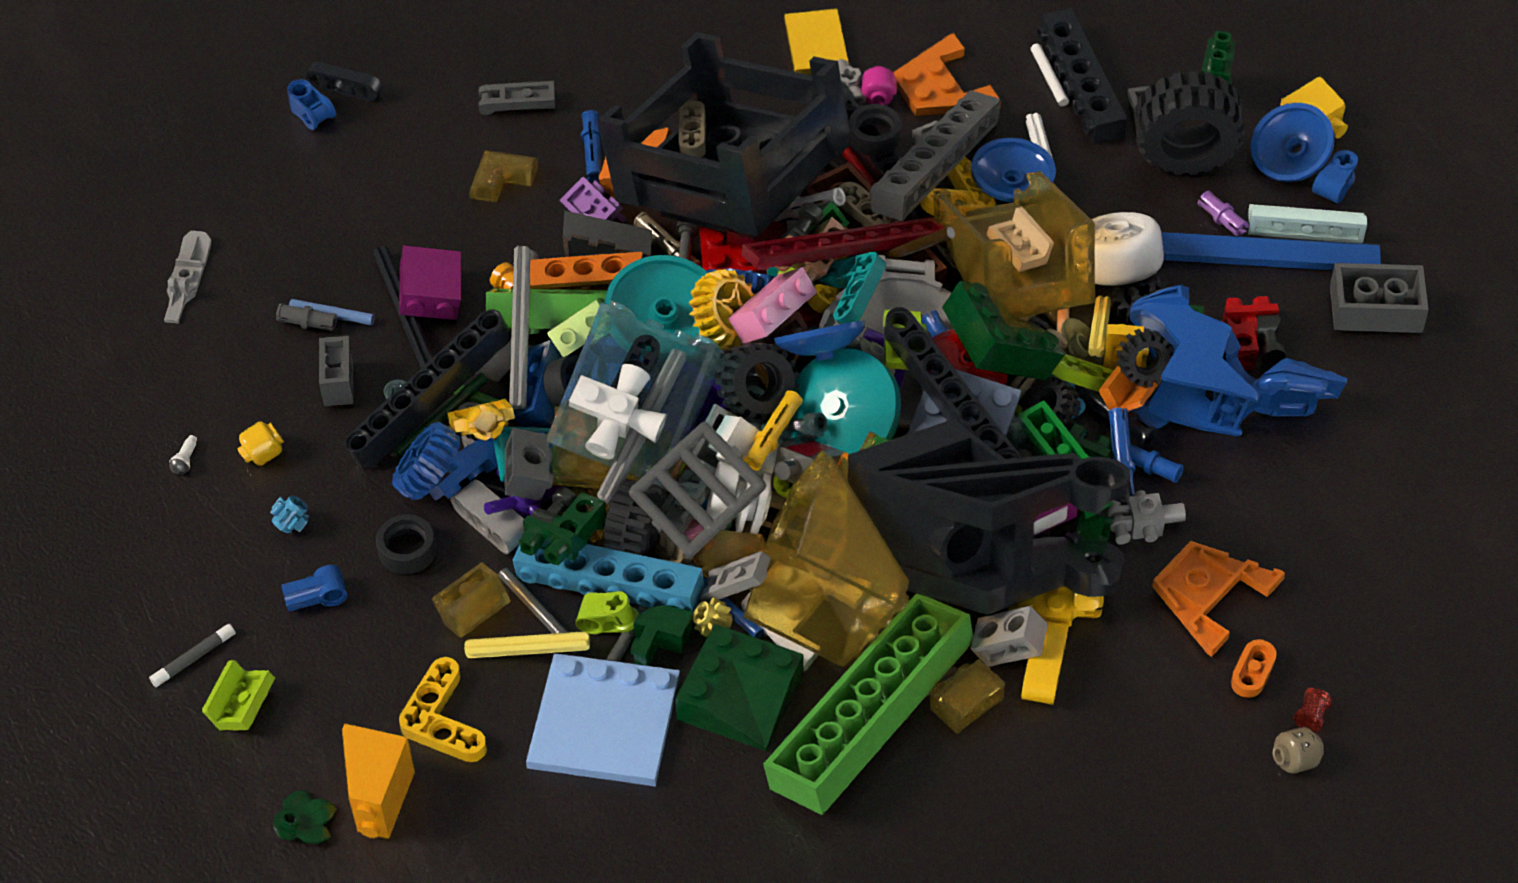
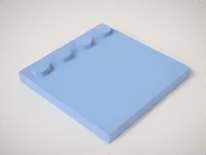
(603, 719)

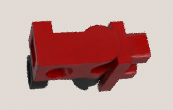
(1255, 323)

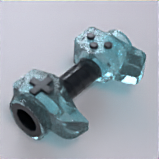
(810, 426)

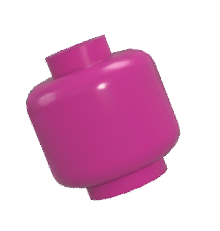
(880, 85)

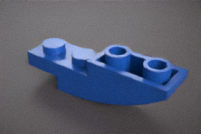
(467, 463)

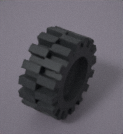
(1133, 346)
(1049, 389)

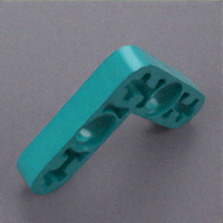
(860, 278)

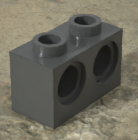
(336, 371)

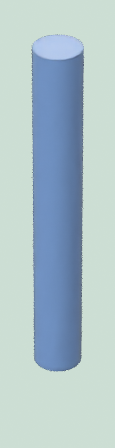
(343, 314)

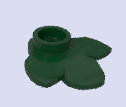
(306, 818)

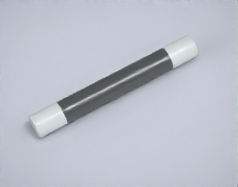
(192, 655)

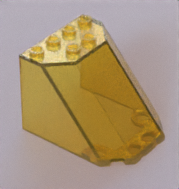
(827, 570)

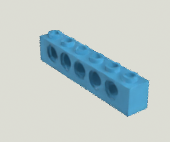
(604, 570)

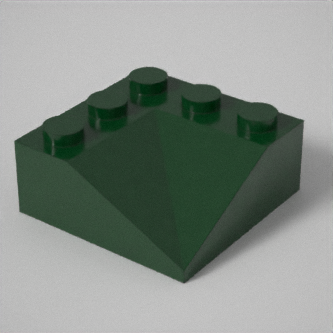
(998, 338)
(740, 687)

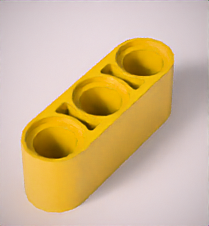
(1044, 670)

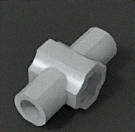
(852, 81)

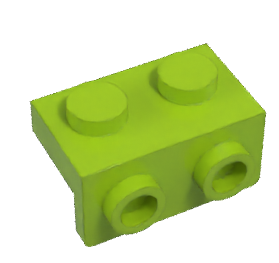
(237, 697)

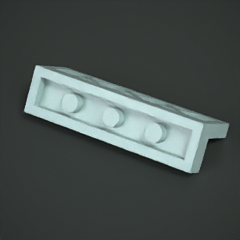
(1306, 223)

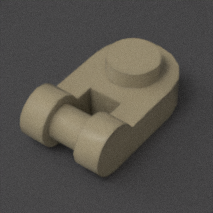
(669, 551)

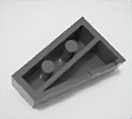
(595, 236)

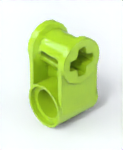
(606, 613)

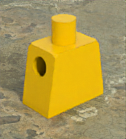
(1323, 97)

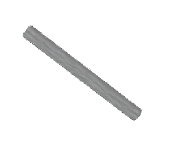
(520, 327)
(634, 439)

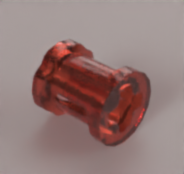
(1313, 709)

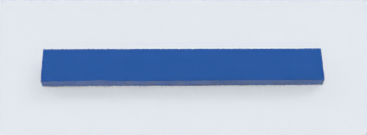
(1265, 251)

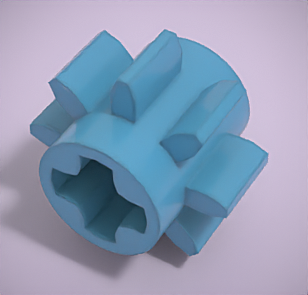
(290, 514)

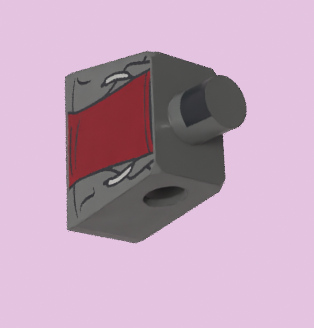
(797, 454)

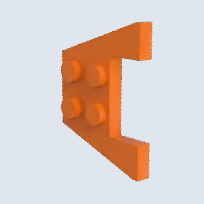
(929, 84)
(1199, 580)

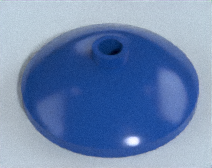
(1283, 132)
(1005, 164)
(821, 341)

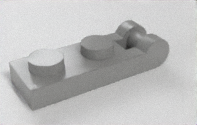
(736, 576)

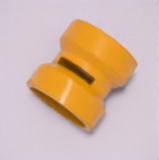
(502, 276)

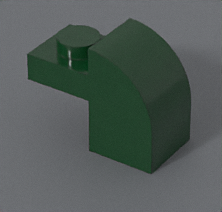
(661, 628)

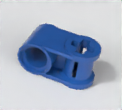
(309, 103)
(1336, 176)

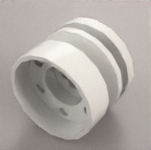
(755, 512)

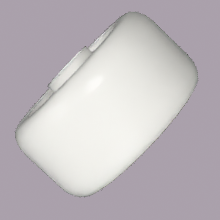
(1126, 248)

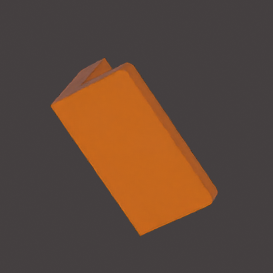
(1121, 392)

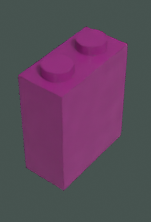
(430, 283)

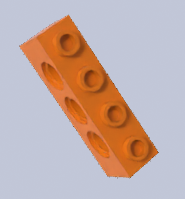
(579, 272)

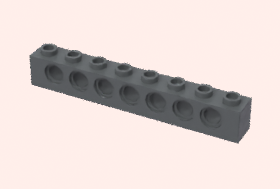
(934, 155)

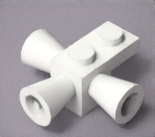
(616, 410)

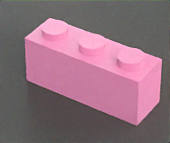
(772, 305)

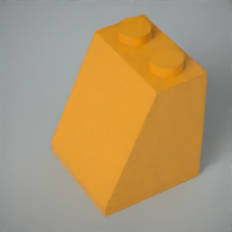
(377, 777)

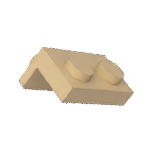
(1026, 238)

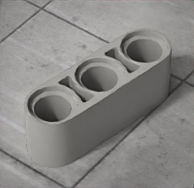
(500, 528)

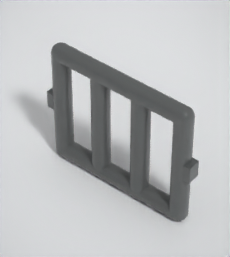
(683, 451)

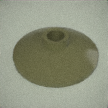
(1078, 339)

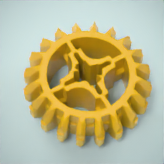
(714, 301)

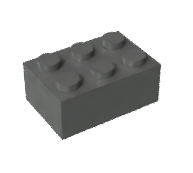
(1378, 297)

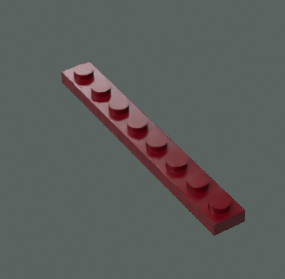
(837, 243)

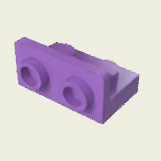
(590, 201)

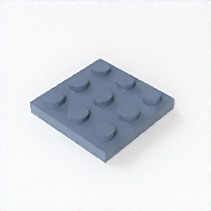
(996, 398)

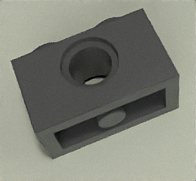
(528, 464)

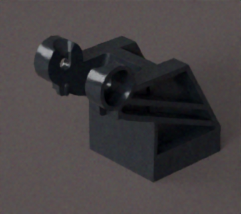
(967, 517)

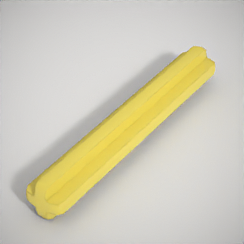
(527, 644)

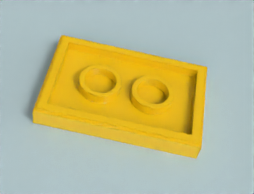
(814, 35)

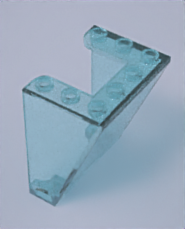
(601, 359)

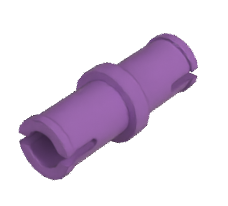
(1223, 214)

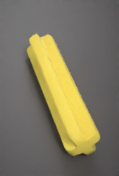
(1099, 326)

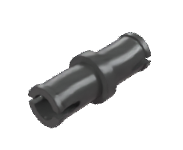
(306, 317)

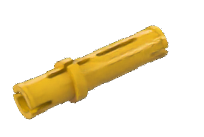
(766, 440)

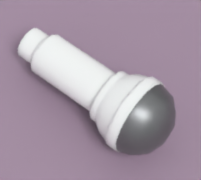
(180, 462)

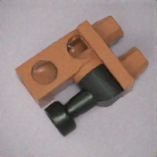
(810, 216)

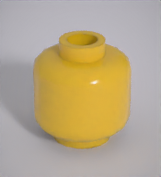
(260, 443)

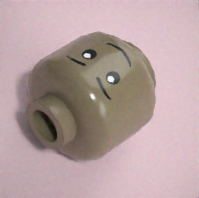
(1298, 750)

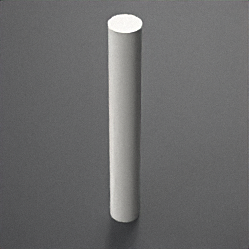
(1049, 75)

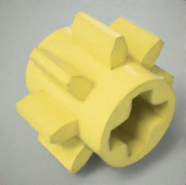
(708, 614)

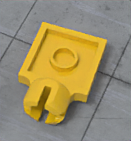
(482, 420)
(1063, 605)

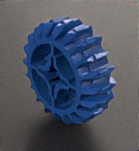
(426, 461)

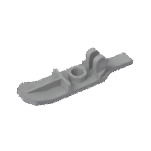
(190, 263)

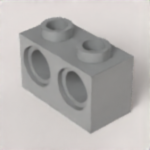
(1009, 636)

